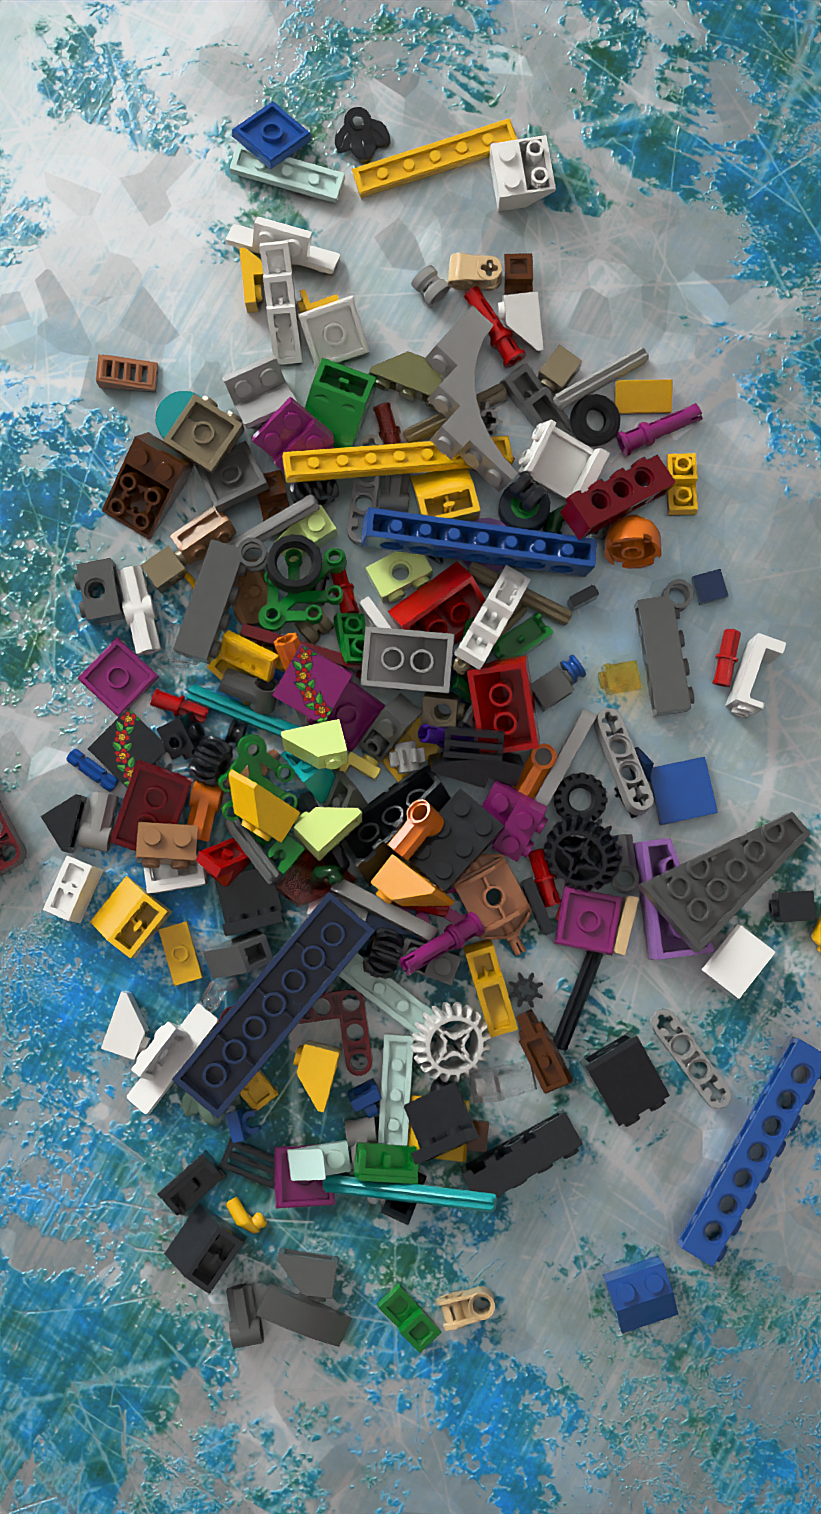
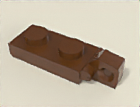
(542, 1053)

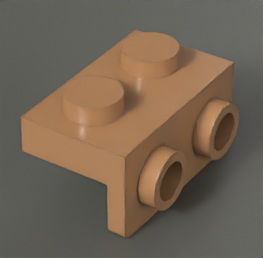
(196, 535)
(251, 598)
(166, 845)

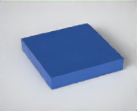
(271, 135)
(682, 791)

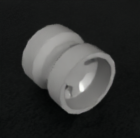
(430, 285)

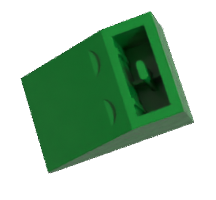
(340, 400)

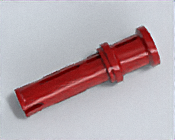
(500, 336)

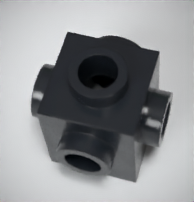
(181, 736)

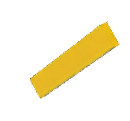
(431, 158)

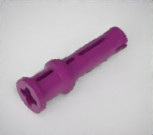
(647, 433)
(452, 938)

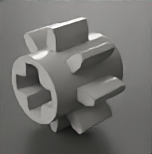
(492, 417)
(407, 757)

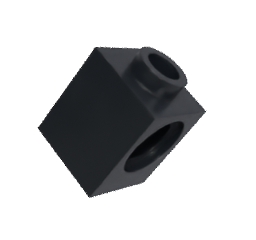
(792, 906)

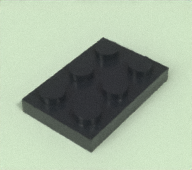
(462, 840)

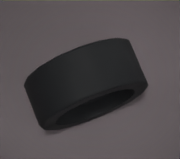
(298, 542)

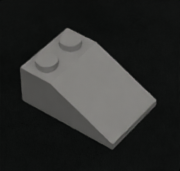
(407, 659)

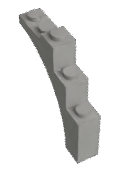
(456, 399)

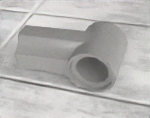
(98, 827)
(360, 1131)

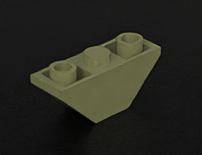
(407, 375)

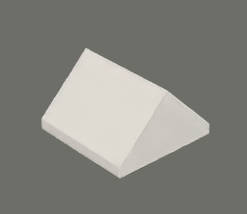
(738, 961)

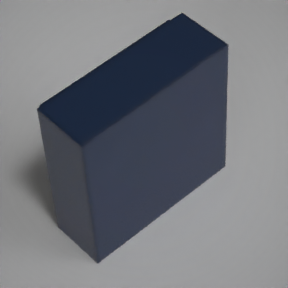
(710, 586)

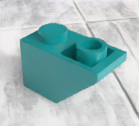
(317, 780)

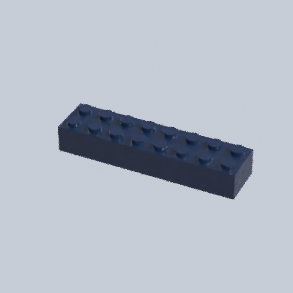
(273, 1005)

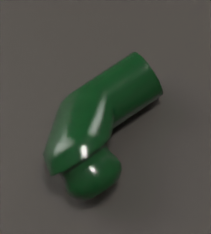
(554, 521)
(331, 872)

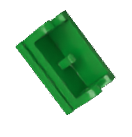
(523, 638)
(290, 851)
(385, 1163)

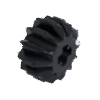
(323, 490)
(210, 760)
(383, 953)

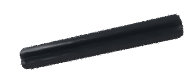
(577, 1000)

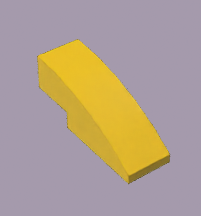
(490, 987)

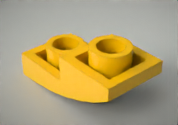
(683, 495)

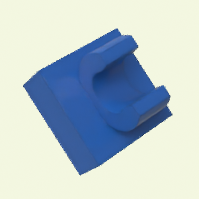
(365, 1097)
(239, 1125)

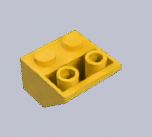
(446, 494)
(130, 917)

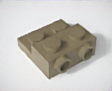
(204, 433)

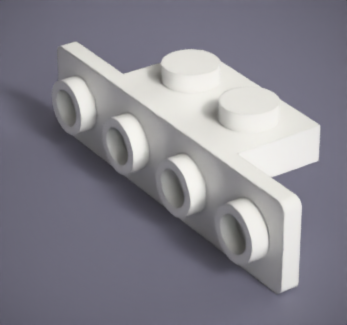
(299, 243)
(167, 1055)

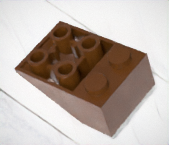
(147, 484)

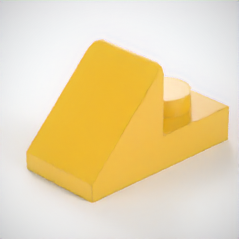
(252, 279)

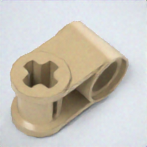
(471, 271)
(464, 1308)

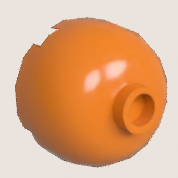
(632, 541)

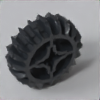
(600, 852)

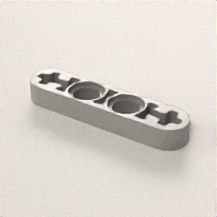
(362, 489)
(565, 757)
(619, 761)
(385, 911)
(692, 1056)

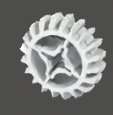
(441, 1050)

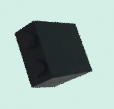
(625, 1079)

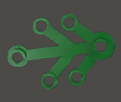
(283, 607)
(253, 762)

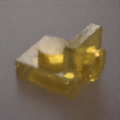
(619, 677)

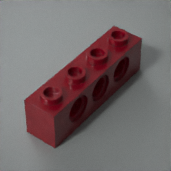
(635, 488)

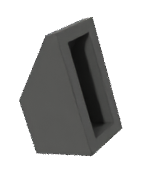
(310, 1272)

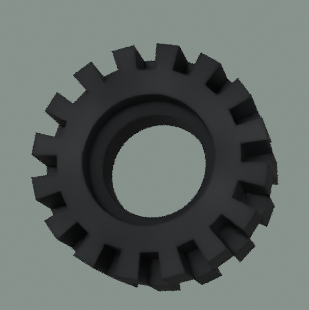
(584, 781)

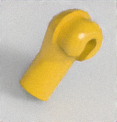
(243, 1219)

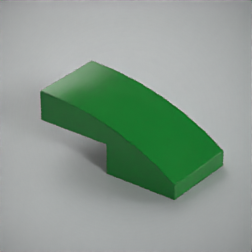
(409, 1318)

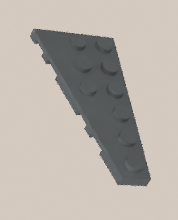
(714, 886)

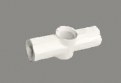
(139, 610)

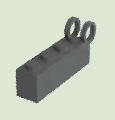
(212, 598)
(662, 650)

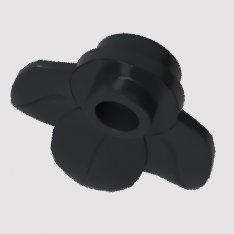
(363, 138)

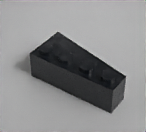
(385, 817)
(522, 1156)

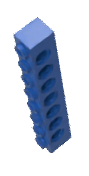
(478, 542)
(738, 1157)

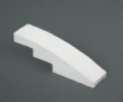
(281, 302)
(492, 617)

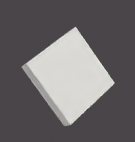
(334, 331)

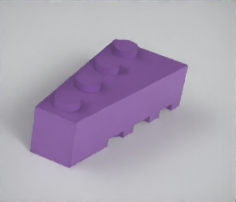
(662, 940)

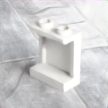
(561, 461)
(757, 649)

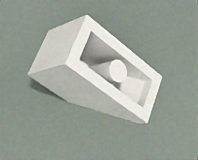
(523, 318)
(127, 1029)

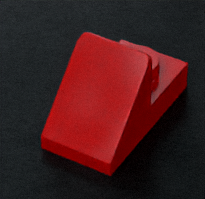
(223, 861)

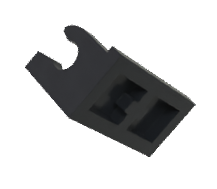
(192, 1183)

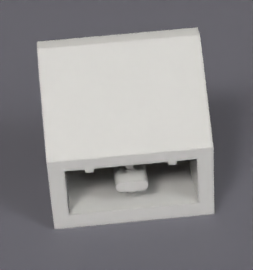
(521, 172)

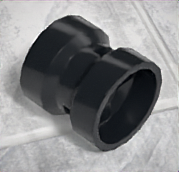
(527, 492)

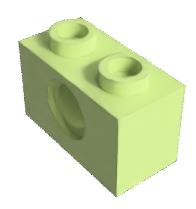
(387, 586)

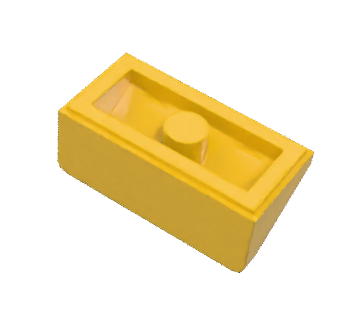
(643, 396)

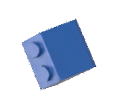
(640, 1294)

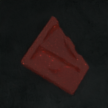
(297, 886)

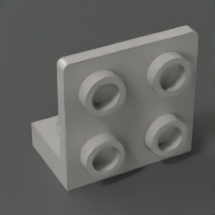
(258, 390)

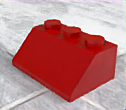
(441, 604)
(505, 702)

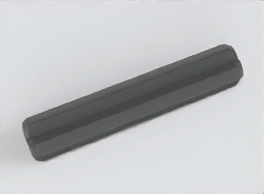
(253, 851)

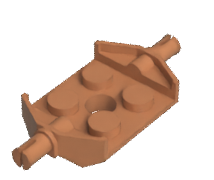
(509, 914)

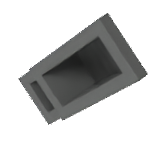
(534, 399)
(303, 1315)

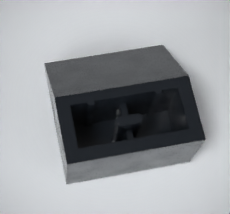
(205, 1248)

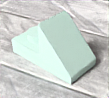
(319, 1161)

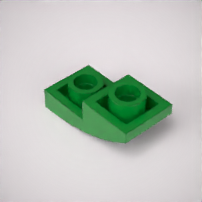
(350, 636)

